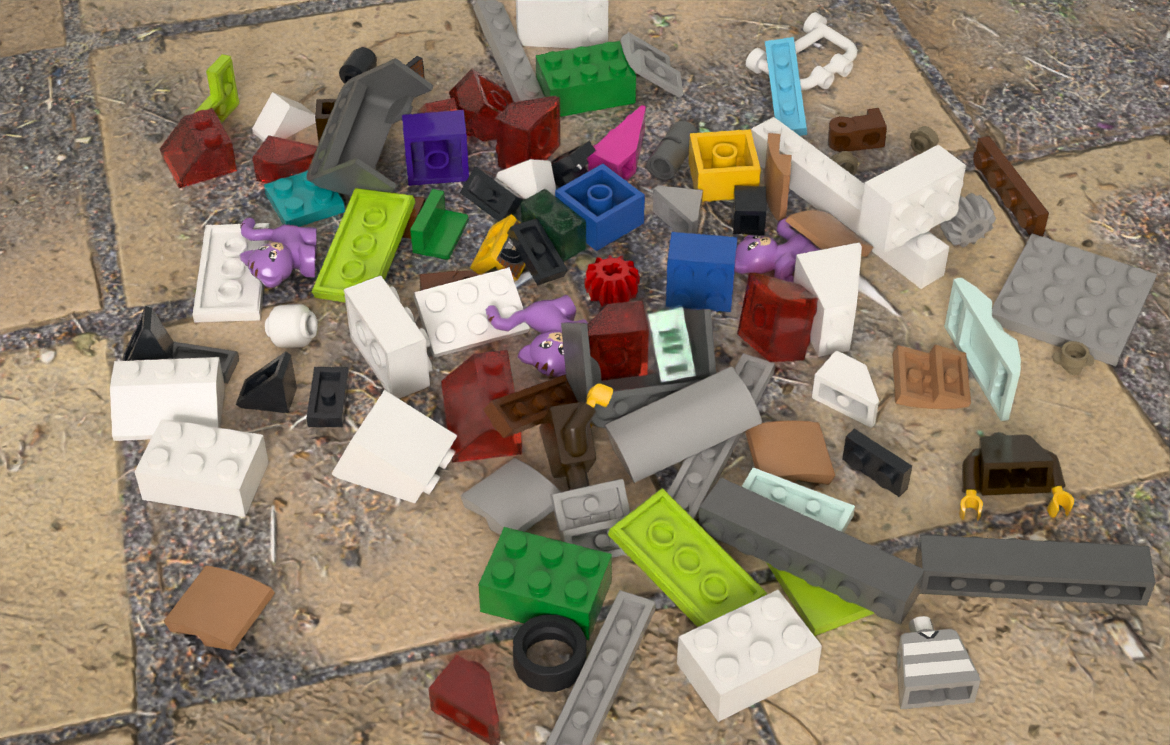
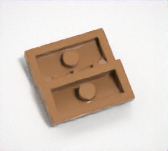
(777, 177)
(826, 230)
(931, 378)
(791, 451)
(219, 607)

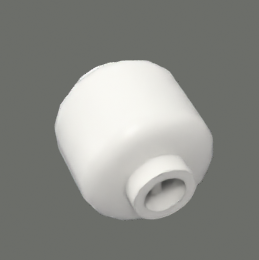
(291, 326)

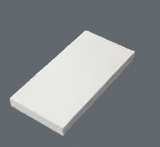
(224, 282)

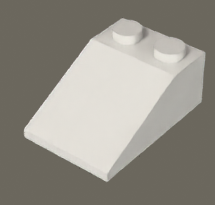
(562, 23)

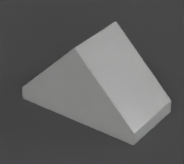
(678, 207)

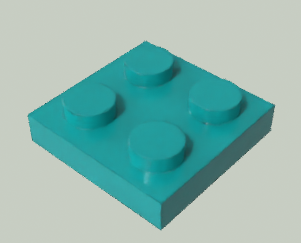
(302, 202)

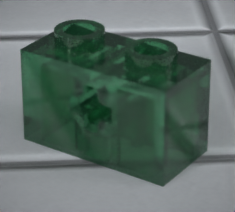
(559, 221)
(671, 343)

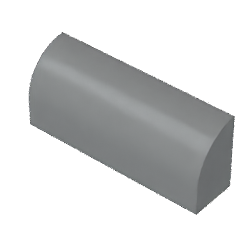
(683, 424)

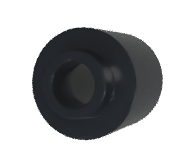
(357, 63)

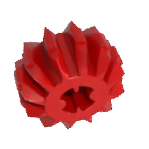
(611, 280)

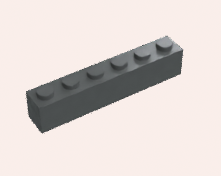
(811, 550)
(1035, 569)

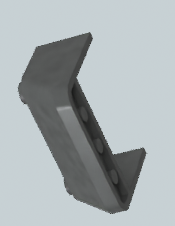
(361, 126)
(638, 391)

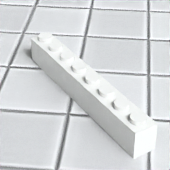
(840, 193)

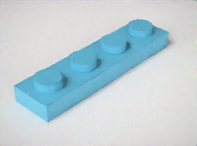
(786, 84)

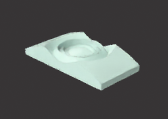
(989, 350)

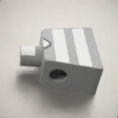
(934, 667)

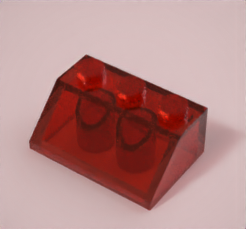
(466, 394)

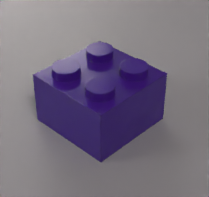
(435, 147)

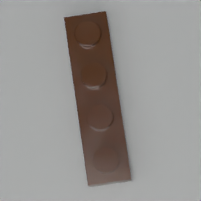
(1010, 187)
(528, 406)

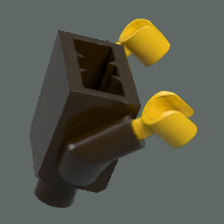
(569, 437)
(1009, 467)

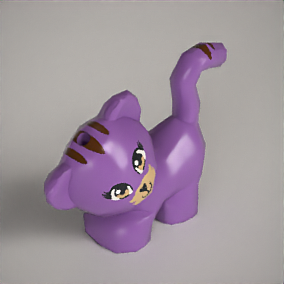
(290, 249)
(763, 254)
(546, 317)

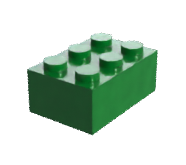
(587, 78)
(544, 577)

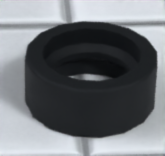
(549, 628)

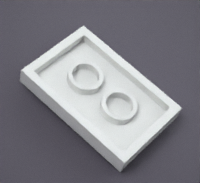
(457, 314)

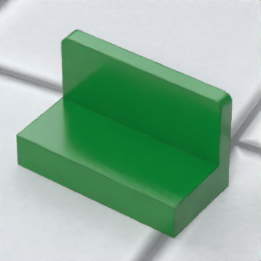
(437, 229)

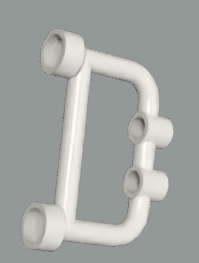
(816, 28)

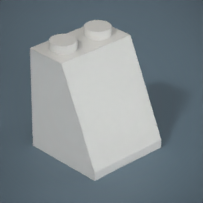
(834, 280)
(396, 451)

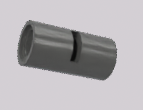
(671, 151)

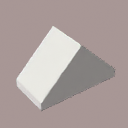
(282, 118)
(529, 177)

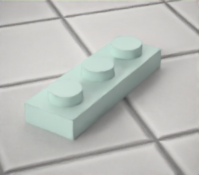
(801, 499)

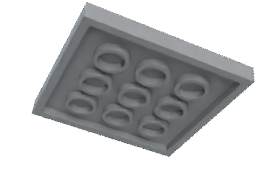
(1073, 296)

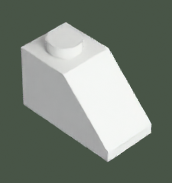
(847, 388)

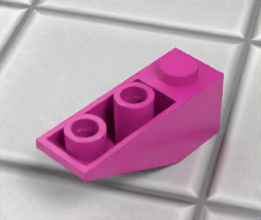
(621, 146)

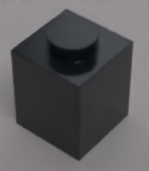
(749, 210)

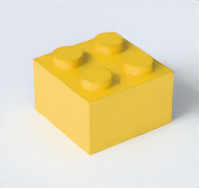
(722, 161)

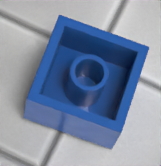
(606, 203)
(701, 271)

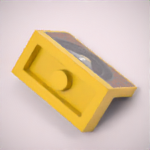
(499, 250)

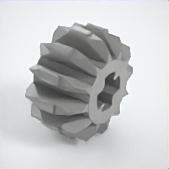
(970, 222)

